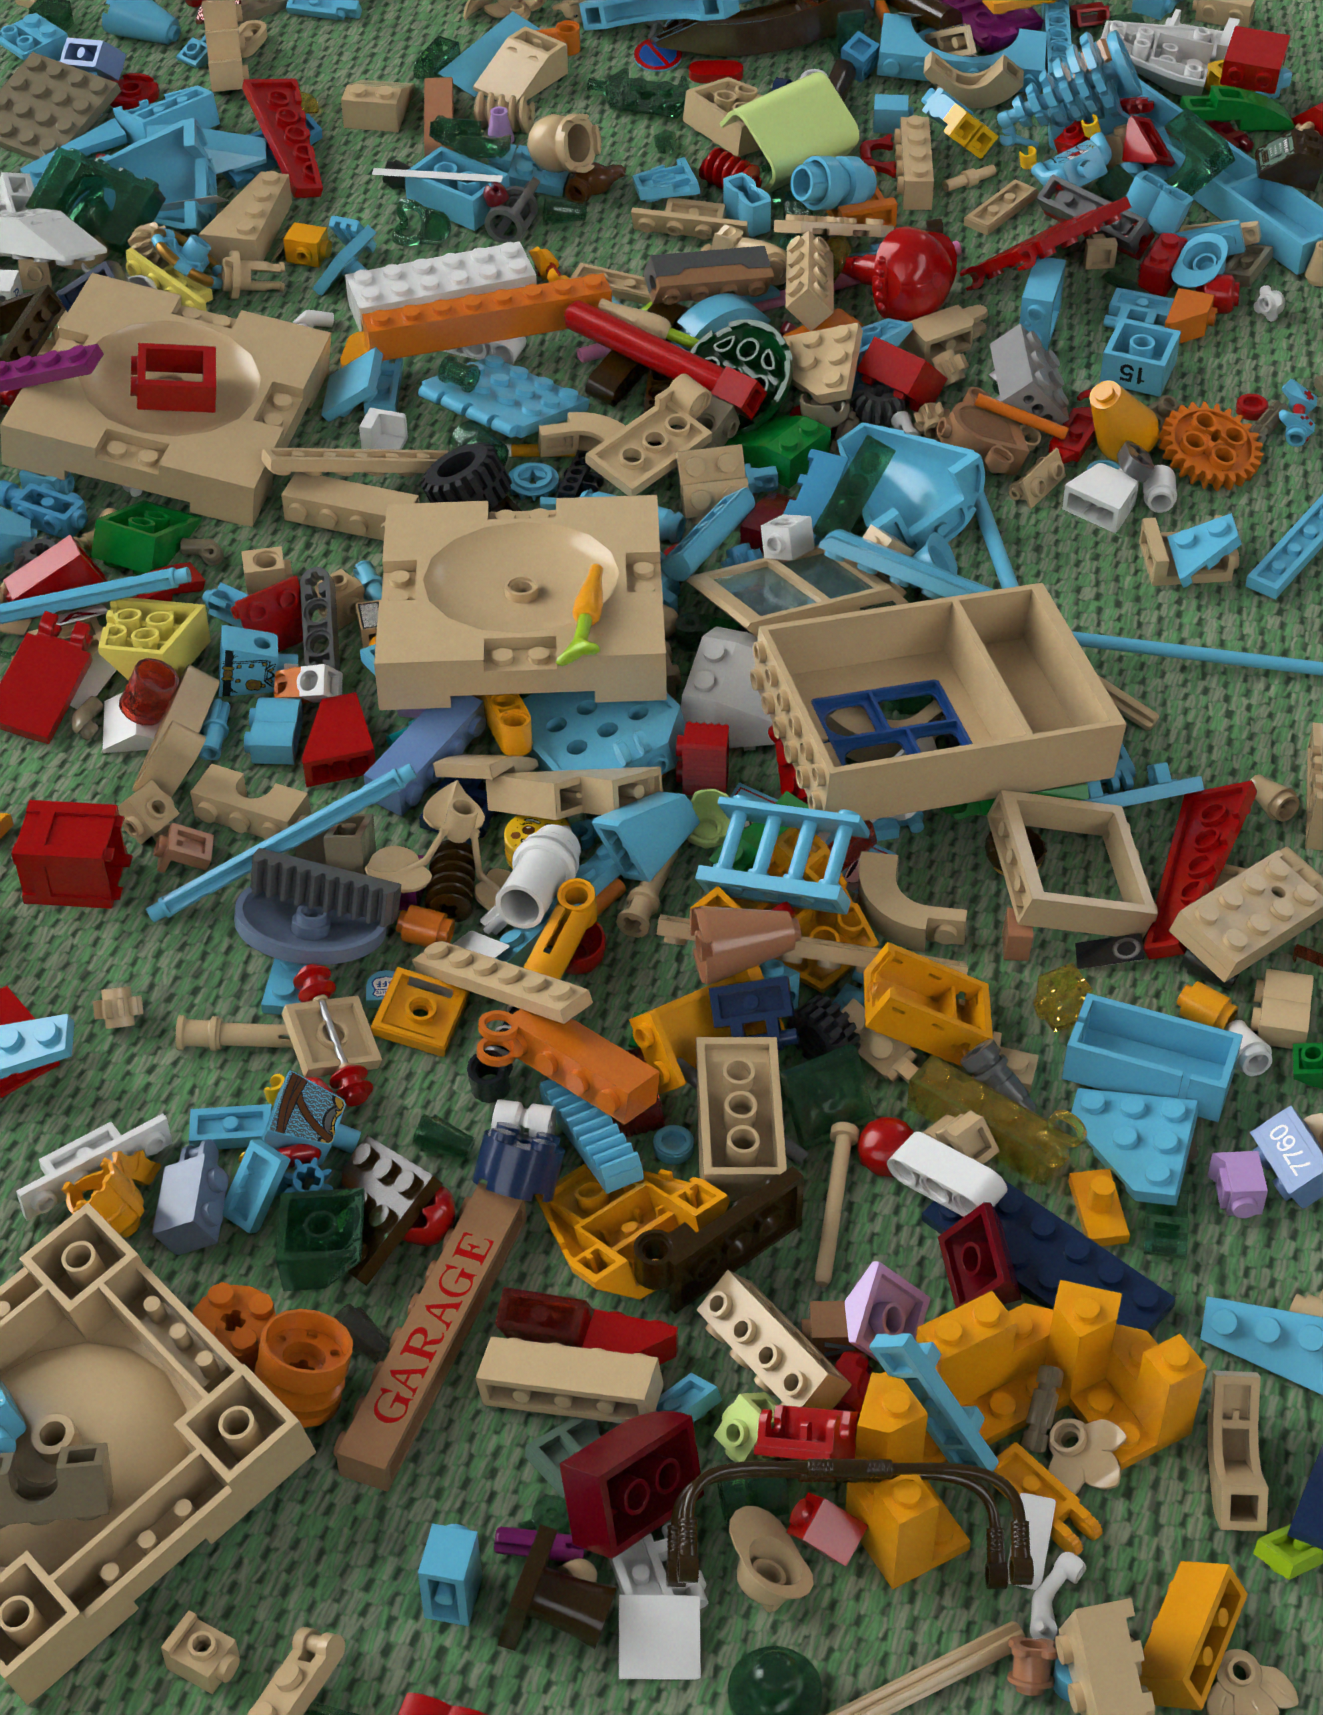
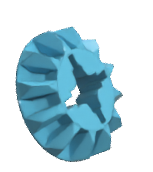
(543, 474)

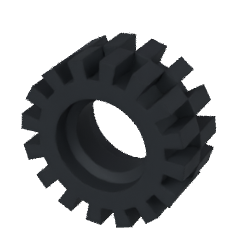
(822, 1027)

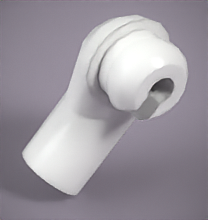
(315, 318)

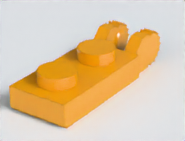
(1033, 1478)

